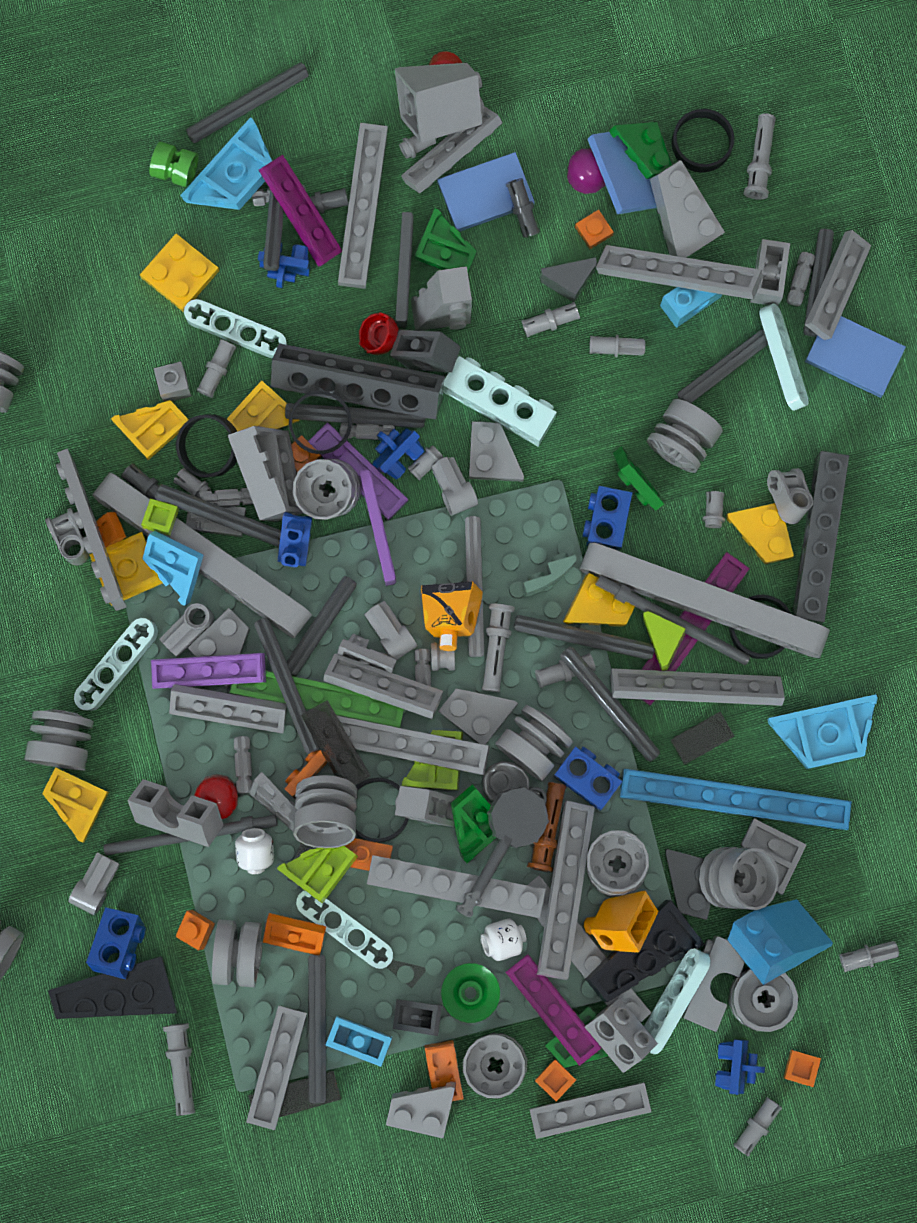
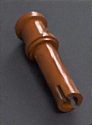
(545, 847)

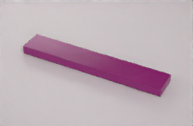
(725, 576)

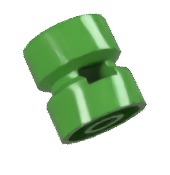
(173, 164)

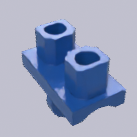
(289, 266)
(393, 447)
(294, 540)
(735, 1080)

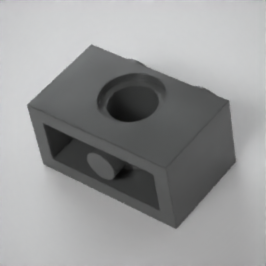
(425, 350)

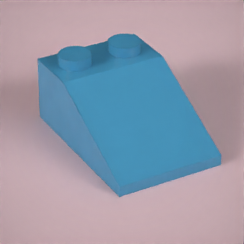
(777, 939)

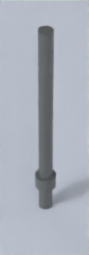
(624, 594)
(168, 839)

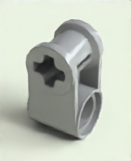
(790, 495)
(66, 534)

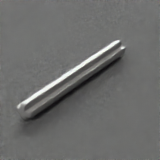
(474, 574)

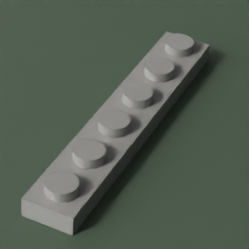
(363, 205)
(680, 272)
(92, 541)
(696, 687)
(416, 746)
(453, 885)
(565, 890)
(588, 957)

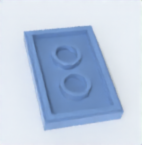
(621, 175)
(481, 191)
(857, 356)

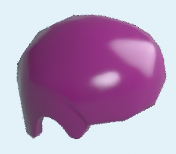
(584, 172)

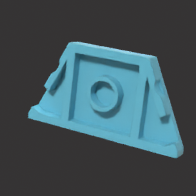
(233, 172)
(827, 732)

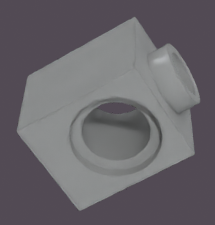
(172, 382)

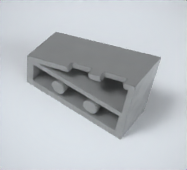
(683, 211)
(444, 302)
(268, 470)

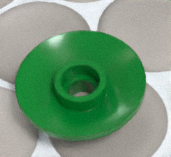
(476, 1008)

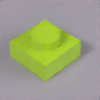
(160, 517)

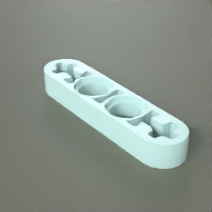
(237, 325)
(783, 356)
(112, 661)
(342, 932)
(689, 975)

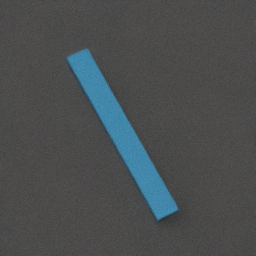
(735, 799)

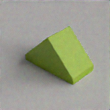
(664, 636)

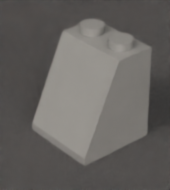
(439, 99)

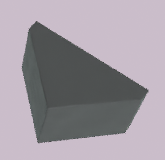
(569, 278)
(417, 1017)

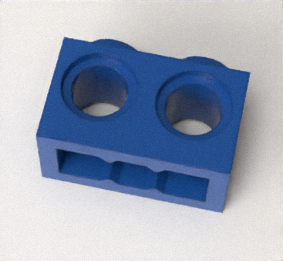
(614, 520)
(583, 784)
(108, 942)

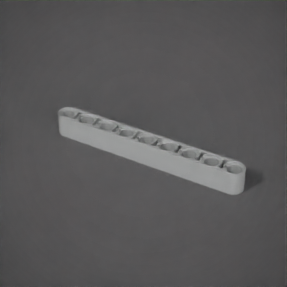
(216, 564)
(706, 600)

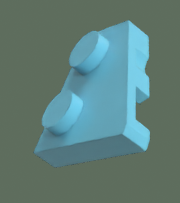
(173, 564)

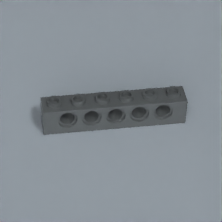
(357, 381)
(820, 537)

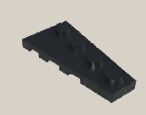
(665, 943)
(141, 993)

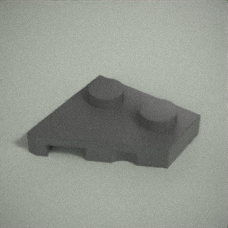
(685, 882)

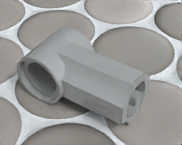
(456, 492)
(185, 631)
(394, 637)
(91, 890)

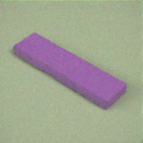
(388, 496)
(378, 527)
(208, 670)

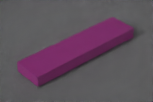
(300, 210)
(553, 1010)

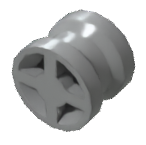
(442, 658)

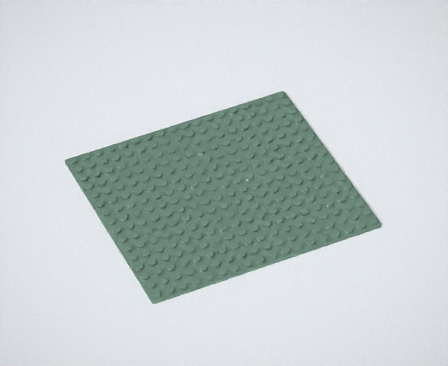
(427, 548)

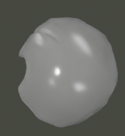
(502, 777)

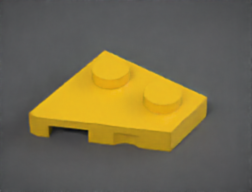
(260, 409)
(151, 427)
(763, 531)
(597, 606)
(75, 801)

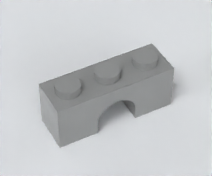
(155, 808)
(703, 1007)

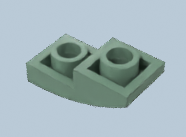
(557, 569)

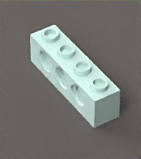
(530, 429)

